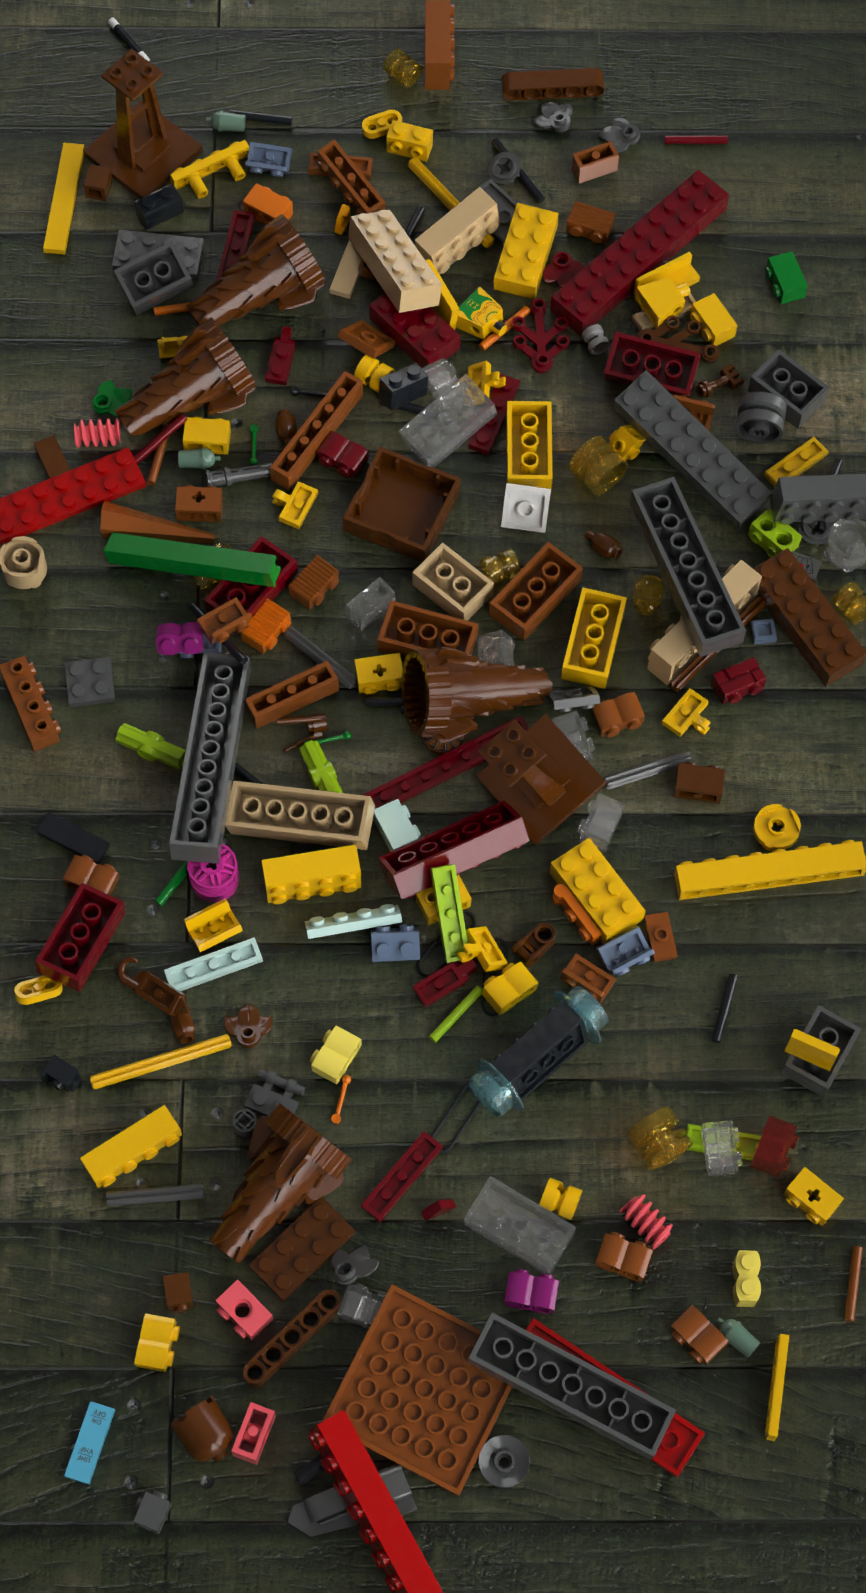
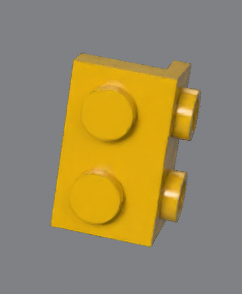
(212, 925)

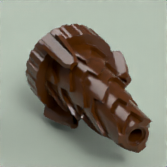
(272, 268)
(200, 373)
(451, 687)
(288, 1167)

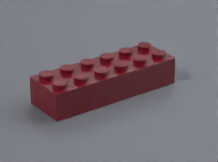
(461, 843)

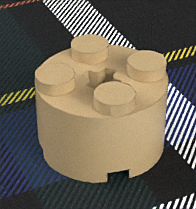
(23, 563)

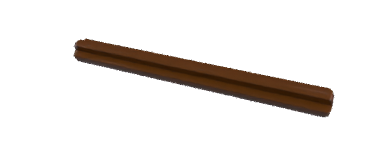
(698, 662)

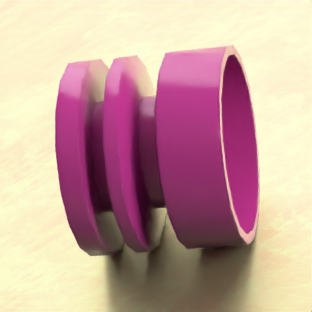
(218, 883)

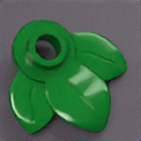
(111, 397)

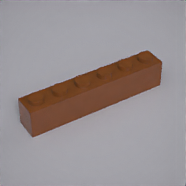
(325, 418)

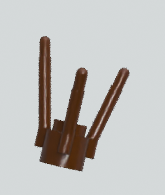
(315, 723)

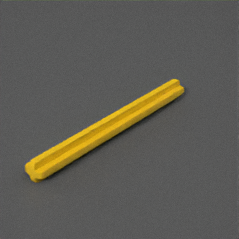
(439, 190)
(160, 1061)

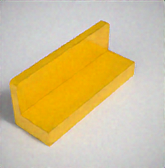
(677, 270)

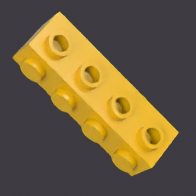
(131, 1147)

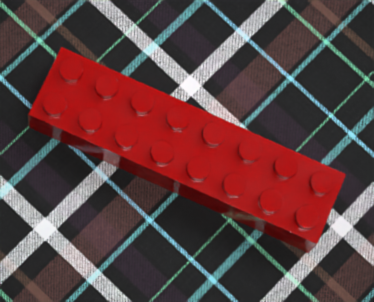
(372, 1506)

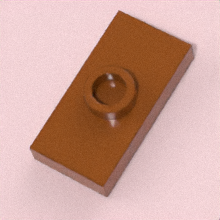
(660, 936)

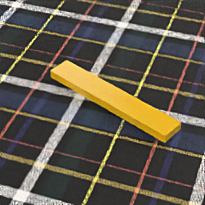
(64, 198)

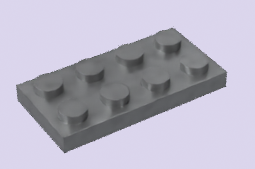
(135, 244)

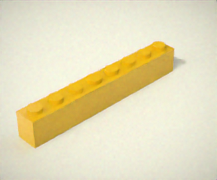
(770, 870)

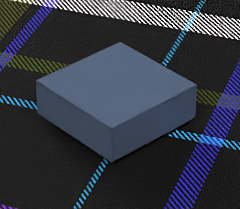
(763, 631)

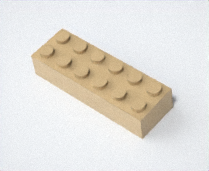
(394, 261)
(677, 647)
(300, 815)

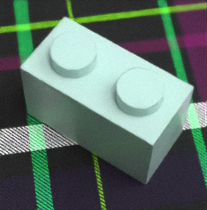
(395, 825)

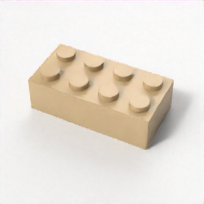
(459, 230)

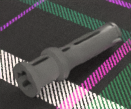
(229, 476)

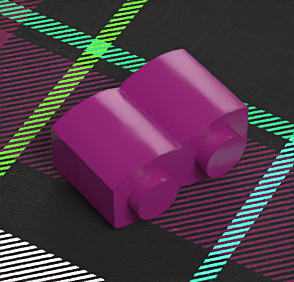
(175, 638)
(531, 1292)

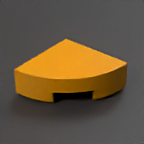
(342, 219)

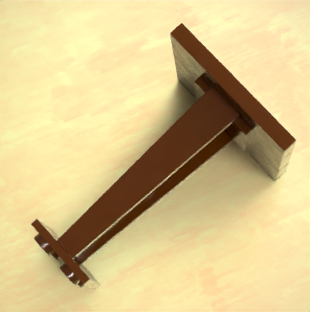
(142, 143)
(538, 775)

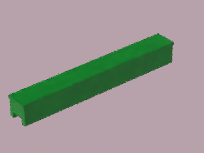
(192, 559)

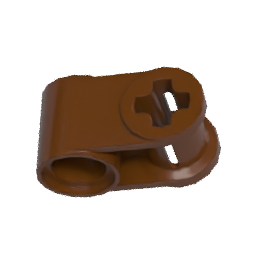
(531, 947)

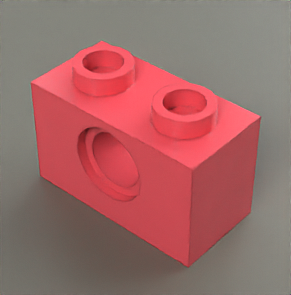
(239, 1296)
(253, 1433)

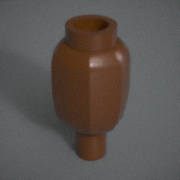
(285, 426)
(604, 544)
(183, 1027)

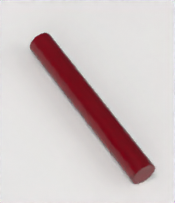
(696, 139)
(162, 436)

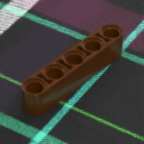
(552, 84)
(288, 1350)

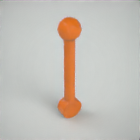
(346, 1079)

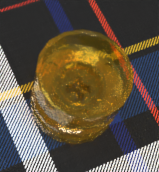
(598, 465)
(661, 1142)

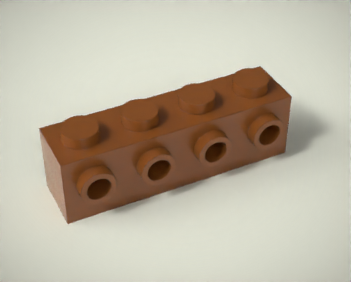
(349, 179)
(292, 694)
(29, 703)

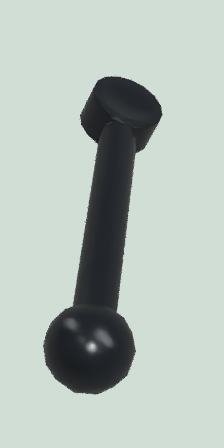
(295, 392)

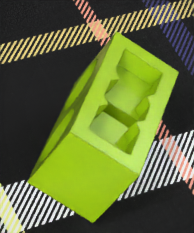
(776, 534)

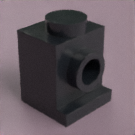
(61, 1075)

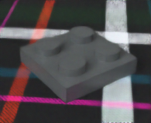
(90, 682)
(566, 699)

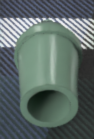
(227, 121)
(197, 458)
(738, 1336)

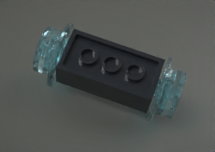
(539, 1051)

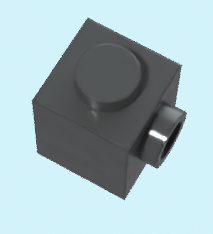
(152, 1511)

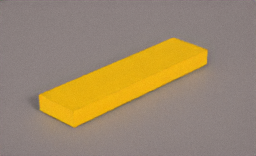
(776, 1387)

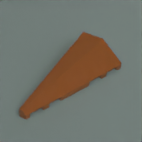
(137, 523)

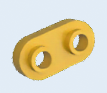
(379, 123)
(37, 990)

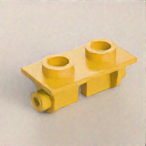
(169, 346)

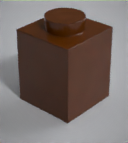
(98, 182)
(178, 1292)

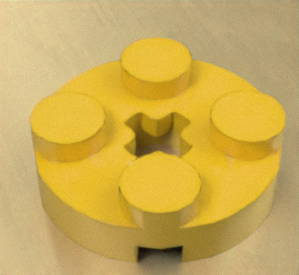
(782, 816)

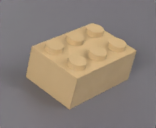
(452, 583)

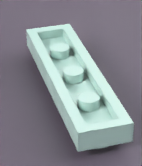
(359, 920)
(214, 965)

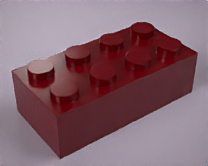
(416, 332)
(669, 365)
(252, 595)
(80, 937)

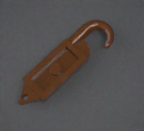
(154, 989)

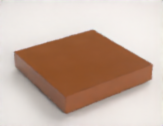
(367, 339)

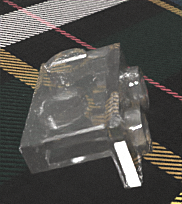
(496, 648)

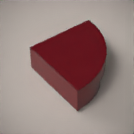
(438, 1208)

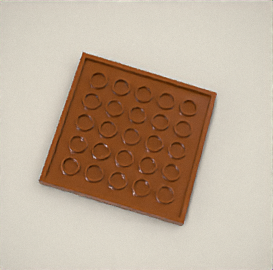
(417, 1394)

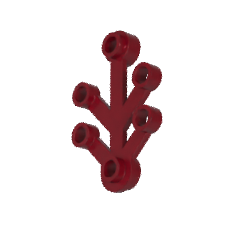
(540, 338)

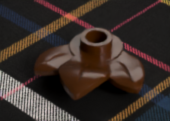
(248, 1023)

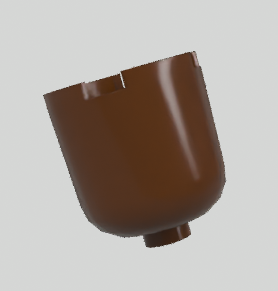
(204, 1431)

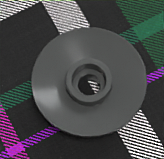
(510, 1449)

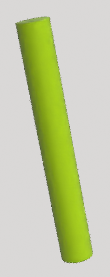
(456, 1014)

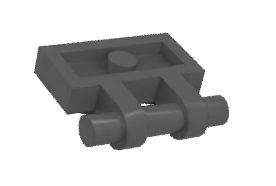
(264, 1101)

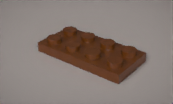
(302, 1249)

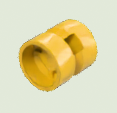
(370, 372)
(560, 1198)

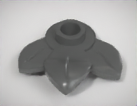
(554, 117)
(619, 134)
(353, 1265)

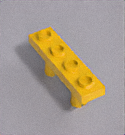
(203, 167)

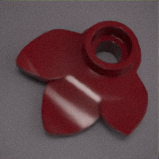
(562, 272)

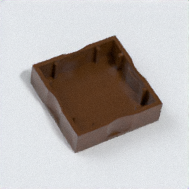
(402, 504)

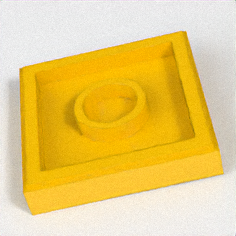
(812, 1049)

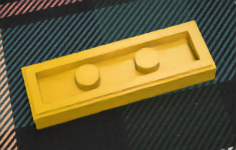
(797, 461)

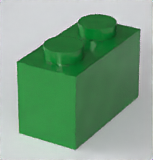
(786, 277)

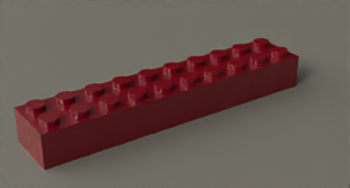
(638, 251)

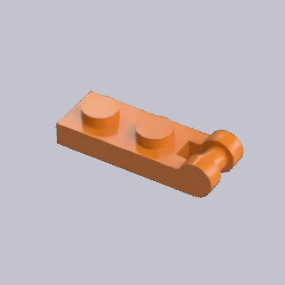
(576, 914)

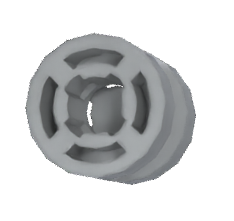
(596, 341)

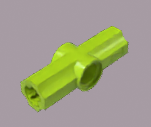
(150, 746)
(319, 769)

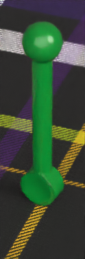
(254, 430)
(346, 735)

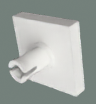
(525, 507)

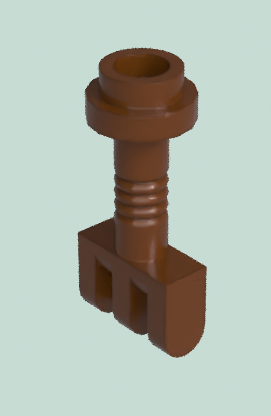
(705, 389)

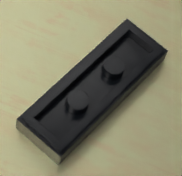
(72, 837)

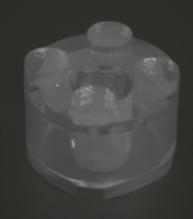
(847, 544)

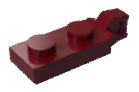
(281, 358)
(443, 982)

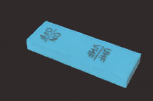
(89, 1443)

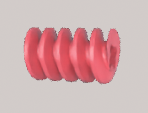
(97, 433)
(647, 1220)

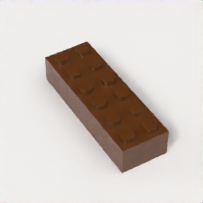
(808, 618)

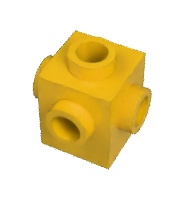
(626, 442)

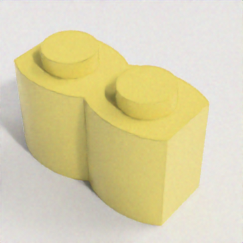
(335, 1054)
(747, 1284)

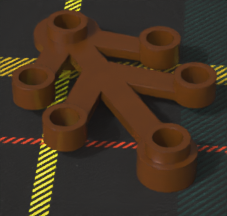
(676, 339)

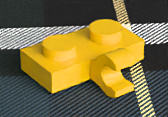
(481, 375)
(296, 505)
(687, 712)
(484, 947)

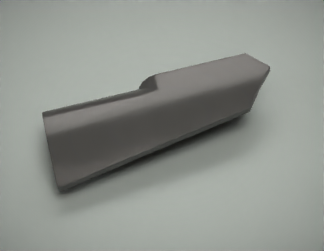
(328, 1511)

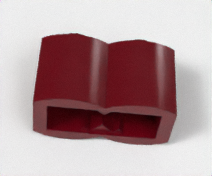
(342, 454)

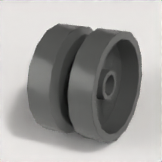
(760, 417)

